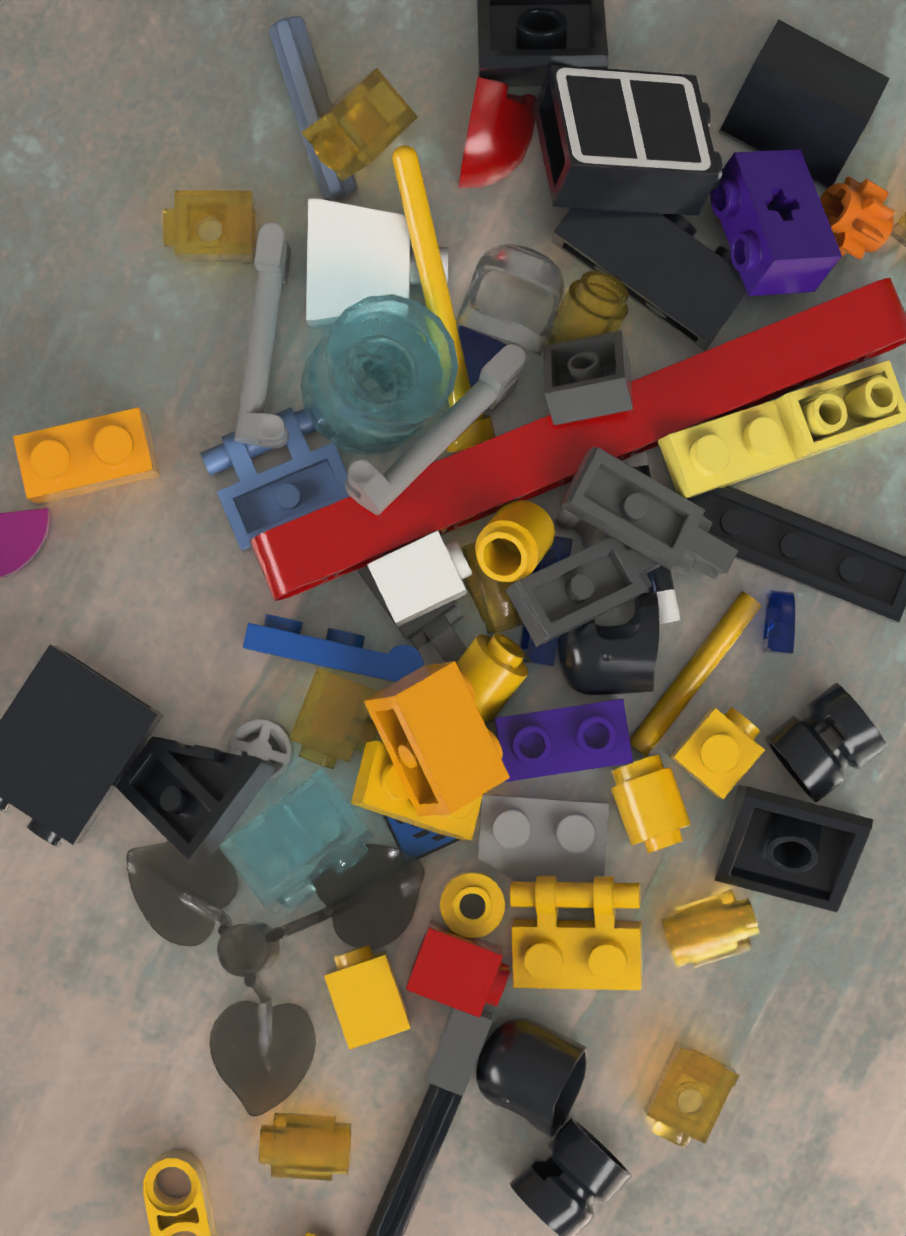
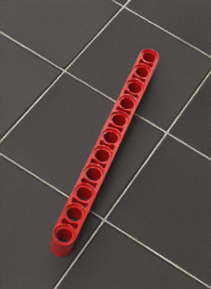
(548, 455)

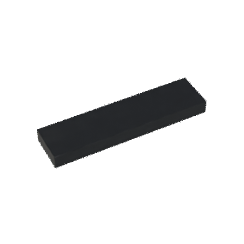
(807, 551)

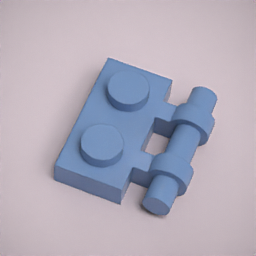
(280, 492)

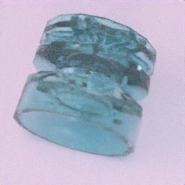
(400, 349)

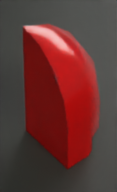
(496, 134)

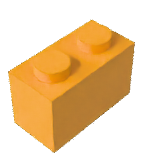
(86, 456)
(437, 738)

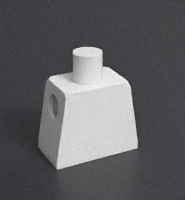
(356, 256)

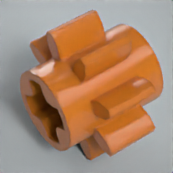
(858, 216)

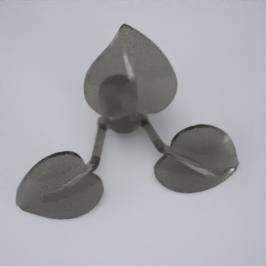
(260, 1046)

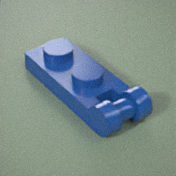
(338, 651)

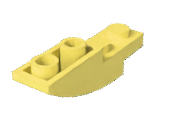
(783, 430)

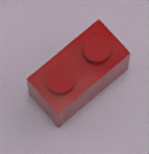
(458, 970)

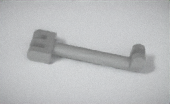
(272, 265)
(494, 385)

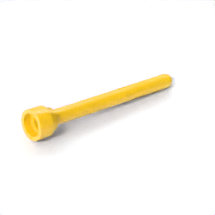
(434, 281)

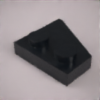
(193, 792)

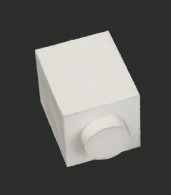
(420, 577)

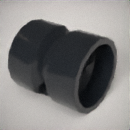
(808, 756)
(570, 1179)

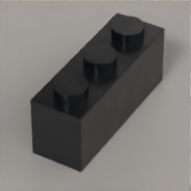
(658, 266)

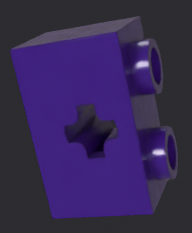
(774, 222)
(564, 740)

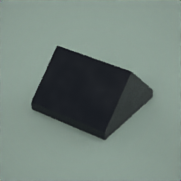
(527, 36)
(804, 100)
(791, 848)

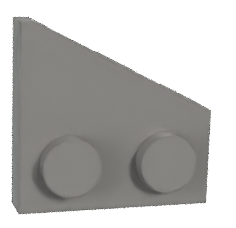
(544, 838)

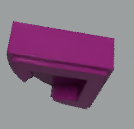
(21, 538)

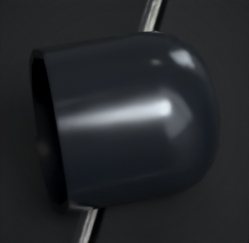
(613, 657)
(532, 1072)

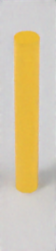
(694, 673)

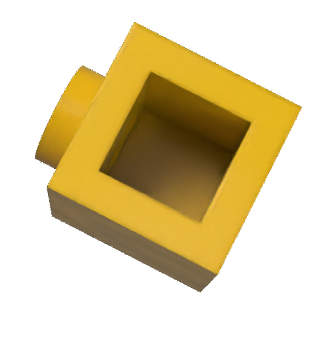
(719, 750)
(366, 996)

